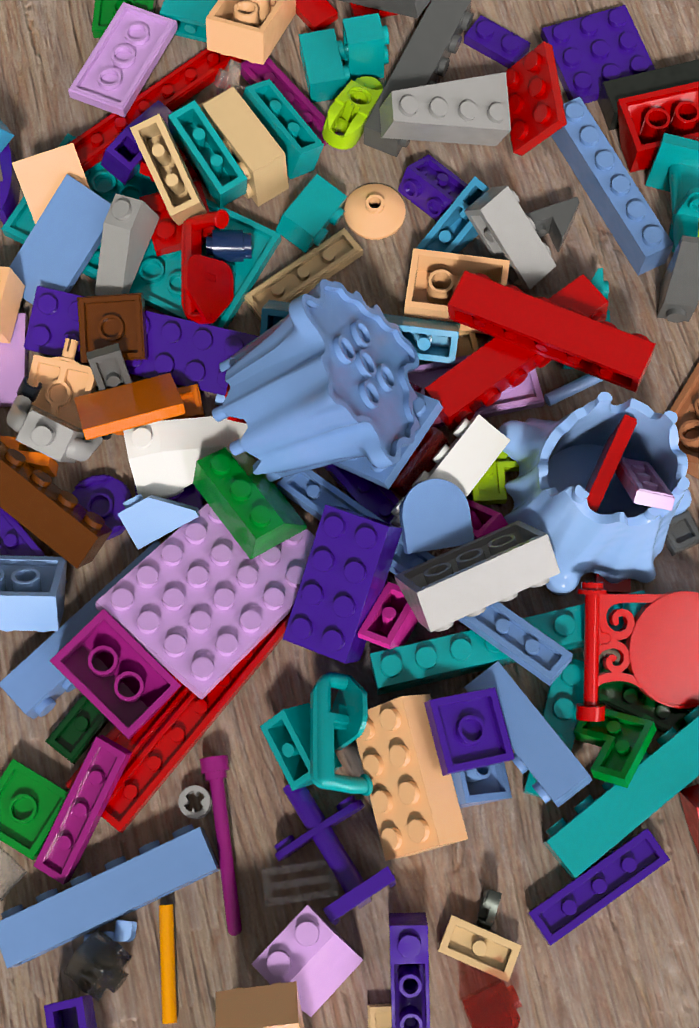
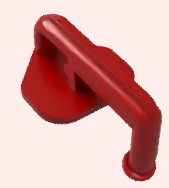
(205, 281)

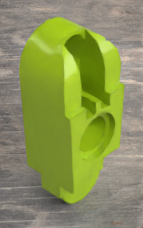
(351, 112)

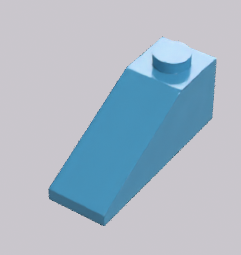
(454, 228)

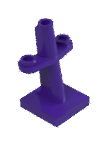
(321, 832)

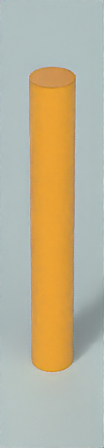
(167, 964)

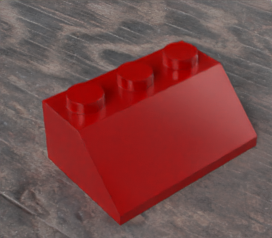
(650, 115)

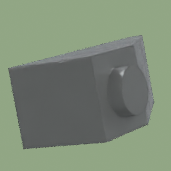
(680, 283)

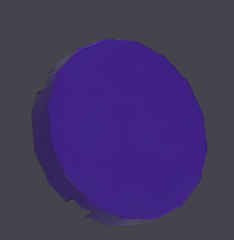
(104, 497)

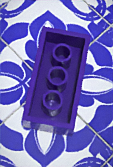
(341, 583)

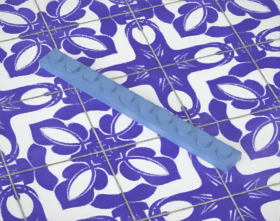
(496, 624)

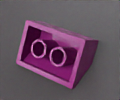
(115, 674)

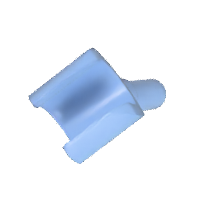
(124, 931)

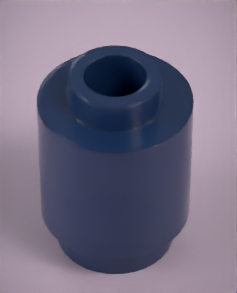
(229, 245)

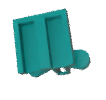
(677, 171)

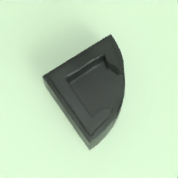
(488, 909)

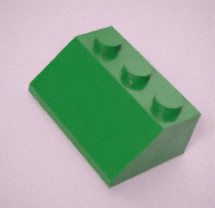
(246, 502)

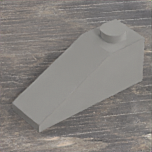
(123, 244)

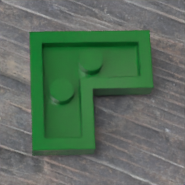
(623, 745)

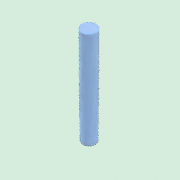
(571, 389)

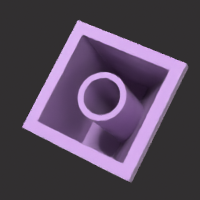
(312, 956)

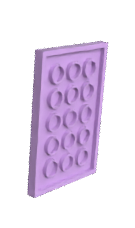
(204, 601)

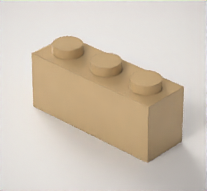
(168, 169)

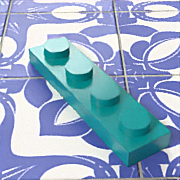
(561, 709)

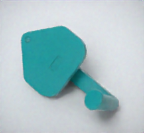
(335, 730)

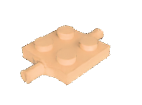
(61, 382)

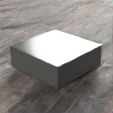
(682, 533)

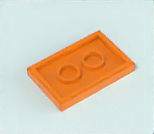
(129, 406)

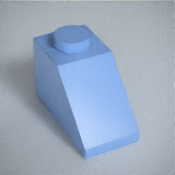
(154, 517)

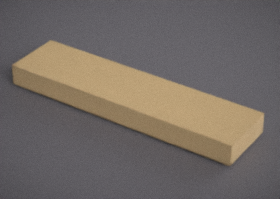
(306, 272)

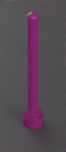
(215, 772)

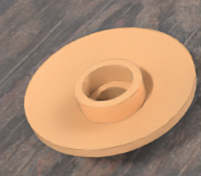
(374, 222)

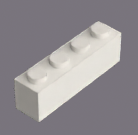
(466, 458)

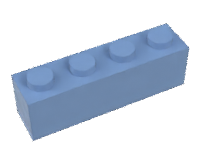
(534, 740)

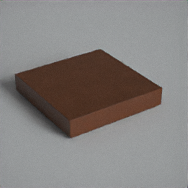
(113, 320)

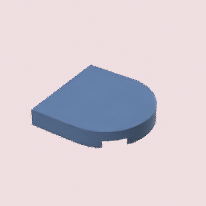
(434, 517)

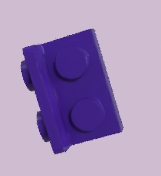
(431, 186)

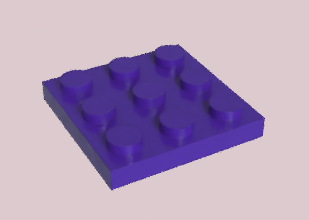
(596, 51)

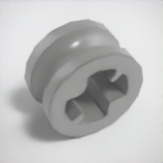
(183, 802)

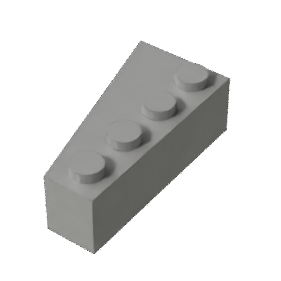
(450, 112)

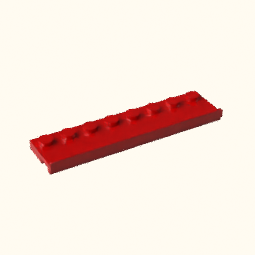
(173, 733)

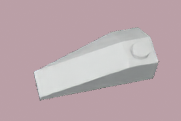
(167, 451)

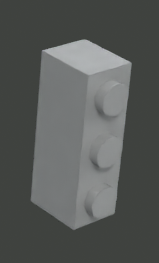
(511, 236)

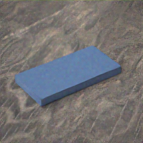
(61, 239)

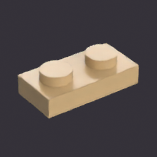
(479, 948)

